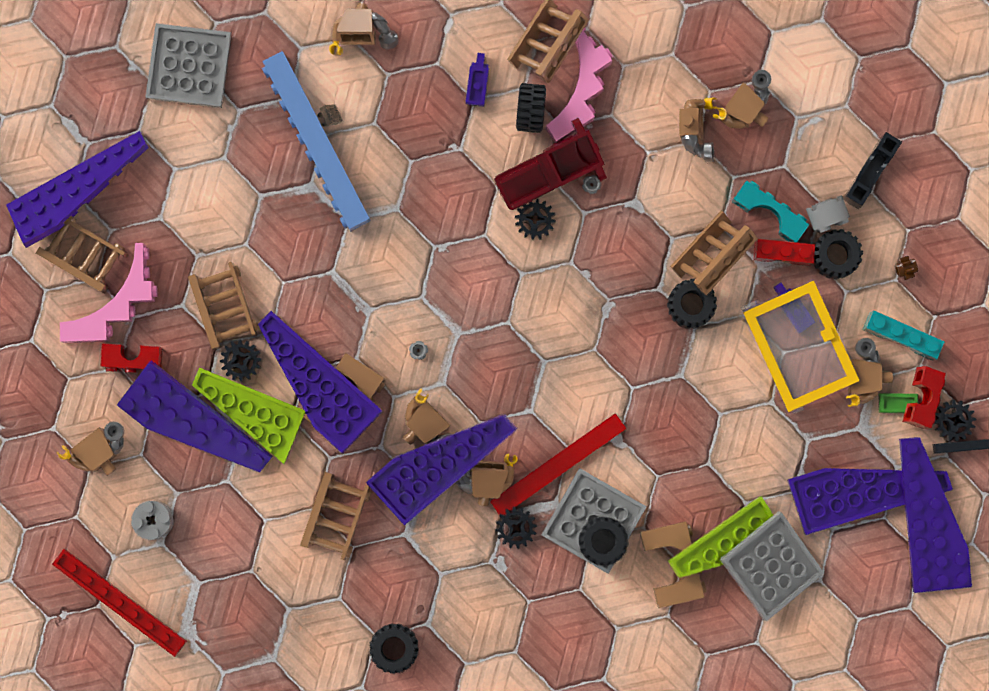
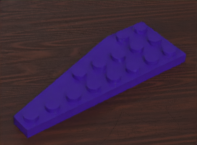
(52, 203)
(329, 399)
(177, 413)
(423, 474)
(843, 495)
(935, 541)

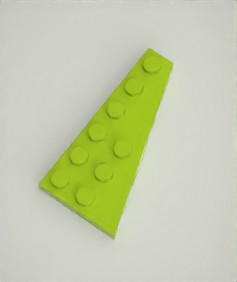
(260, 415)
(714, 545)

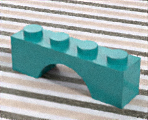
(790, 225)
(896, 331)

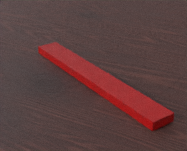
(558, 464)
(119, 602)

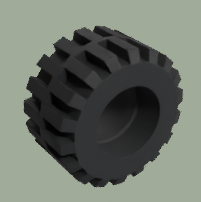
(531, 107)
(851, 246)
(680, 316)
(615, 553)
(381, 660)

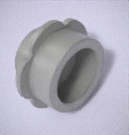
(591, 189)
(418, 355)

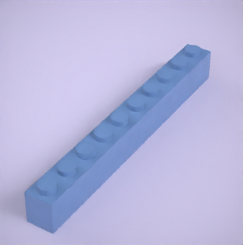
(316, 141)

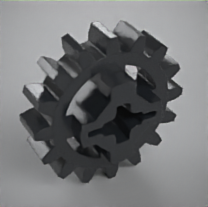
(536, 211)
(229, 365)
(957, 412)
(509, 522)

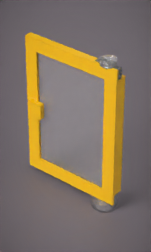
(800, 346)

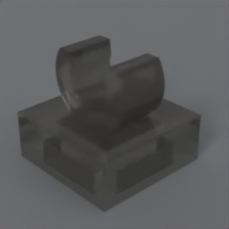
(330, 114)

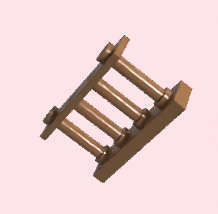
(560, 48)
(723, 262)
(82, 271)
(204, 302)
(316, 519)

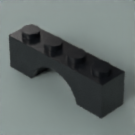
(871, 170)

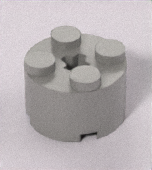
(828, 213)
(163, 518)

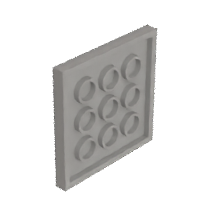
(188, 65)
(583, 501)
(772, 566)

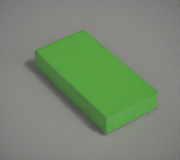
(895, 402)

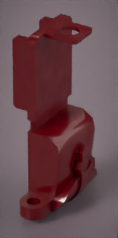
(551, 169)

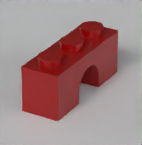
(784, 251)
(113, 358)
(931, 384)

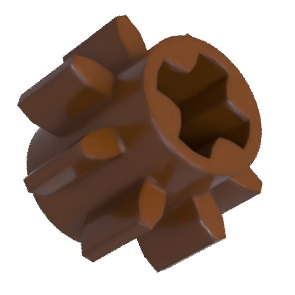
(906, 267)

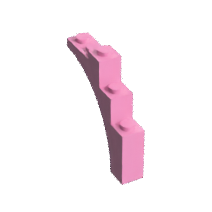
(587, 88)
(120, 309)

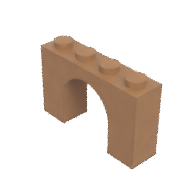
(366, 379)
(689, 586)

